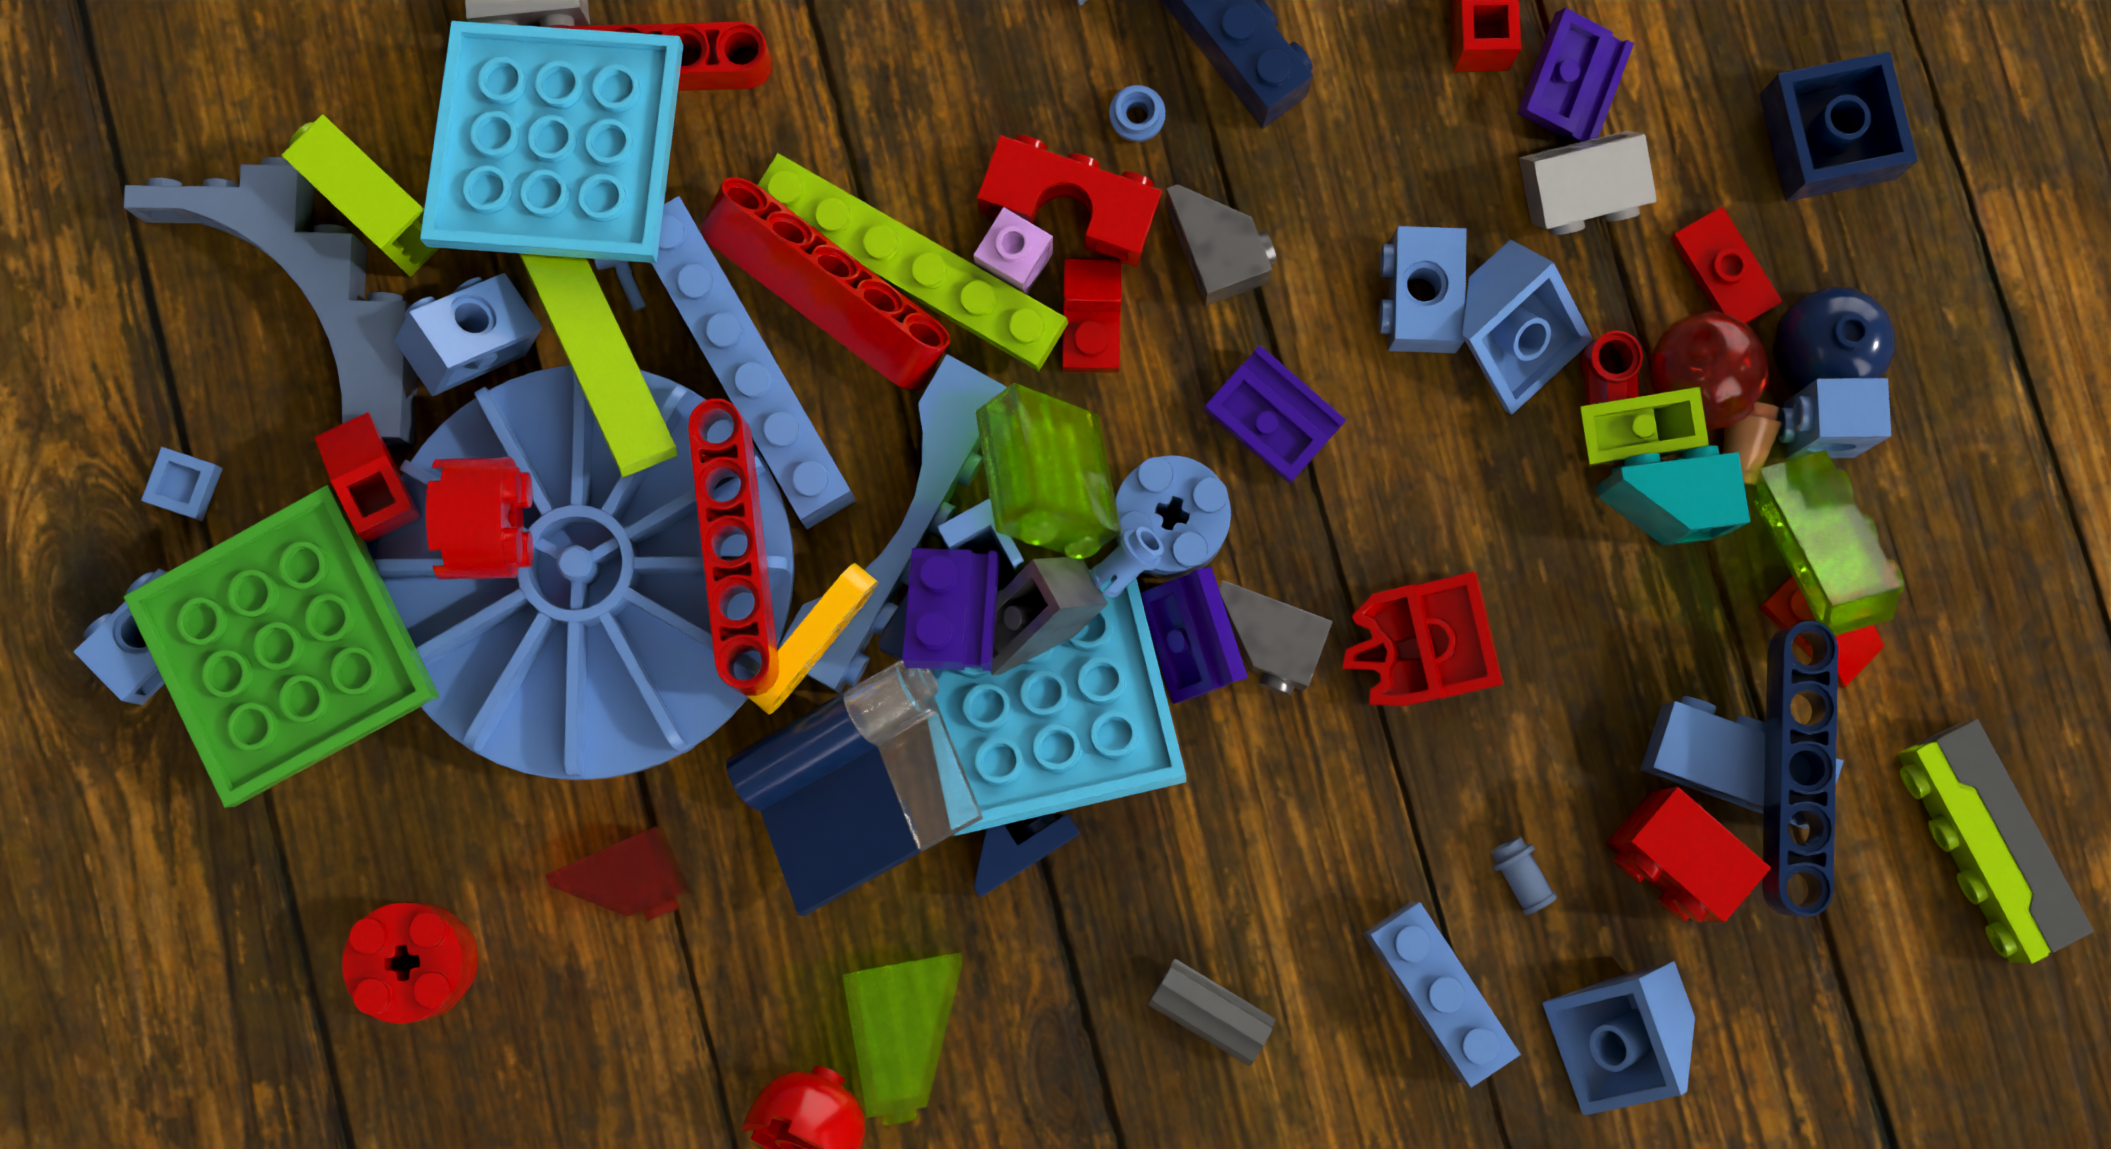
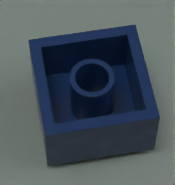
(1838, 126)

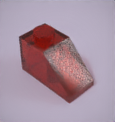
(627, 877)

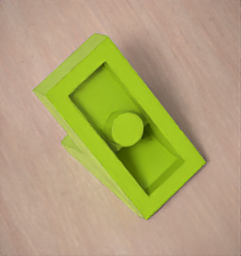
(1644, 425)

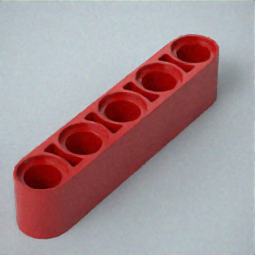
(717, 45)
(824, 283)
(718, 522)

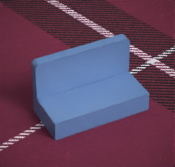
(976, 529)

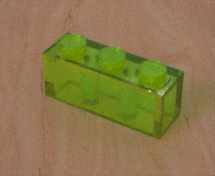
(1828, 543)

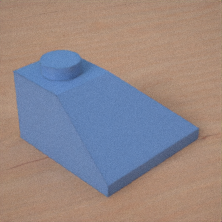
(1521, 323)
(1625, 1038)

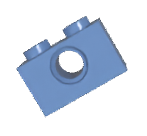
(1439, 259)
(448, 355)
(1836, 417)
(116, 655)

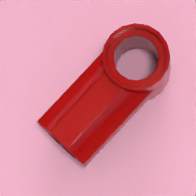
(1605, 386)

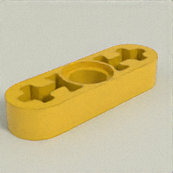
(817, 633)

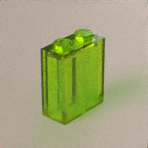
(1047, 472)

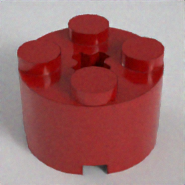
(479, 518)
(375, 962)

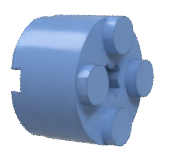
(1192, 490)

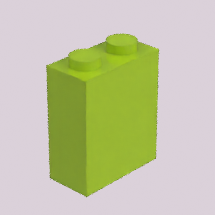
(360, 191)

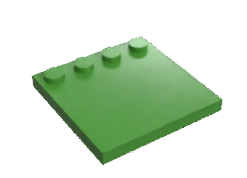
(280, 646)

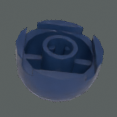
(1833, 337)

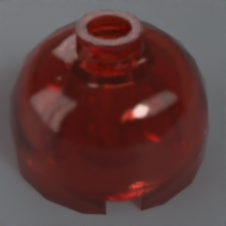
(1719, 357)

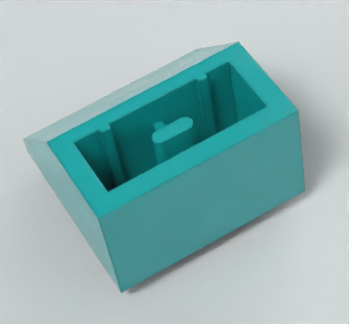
(1680, 498)

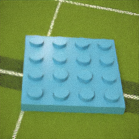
(553, 142)
(1066, 724)

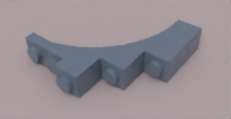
(328, 265)

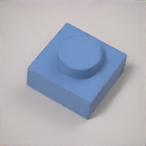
(181, 484)

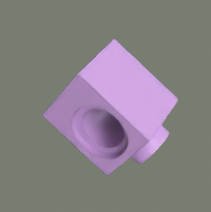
(1014, 251)

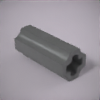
(1212, 1012)

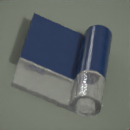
(857, 785)

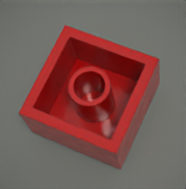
(1686, 857)

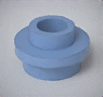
(1137, 97)

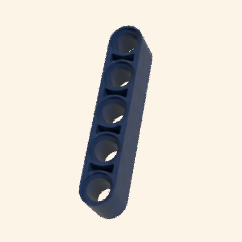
(1818, 745)

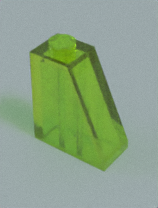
(900, 1031)

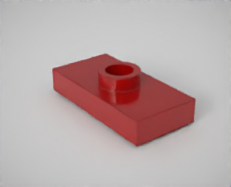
(1725, 267)

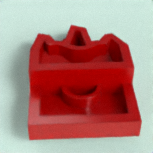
(1427, 642)

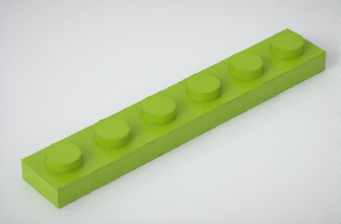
(919, 265)

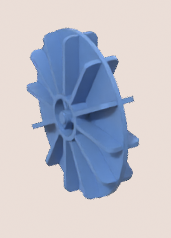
(607, 639)

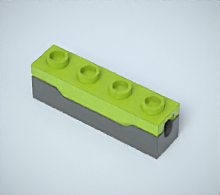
(1993, 843)

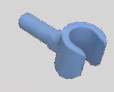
(626, 279)

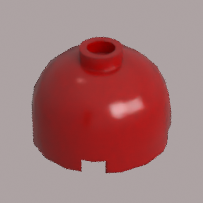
(806, 1113)

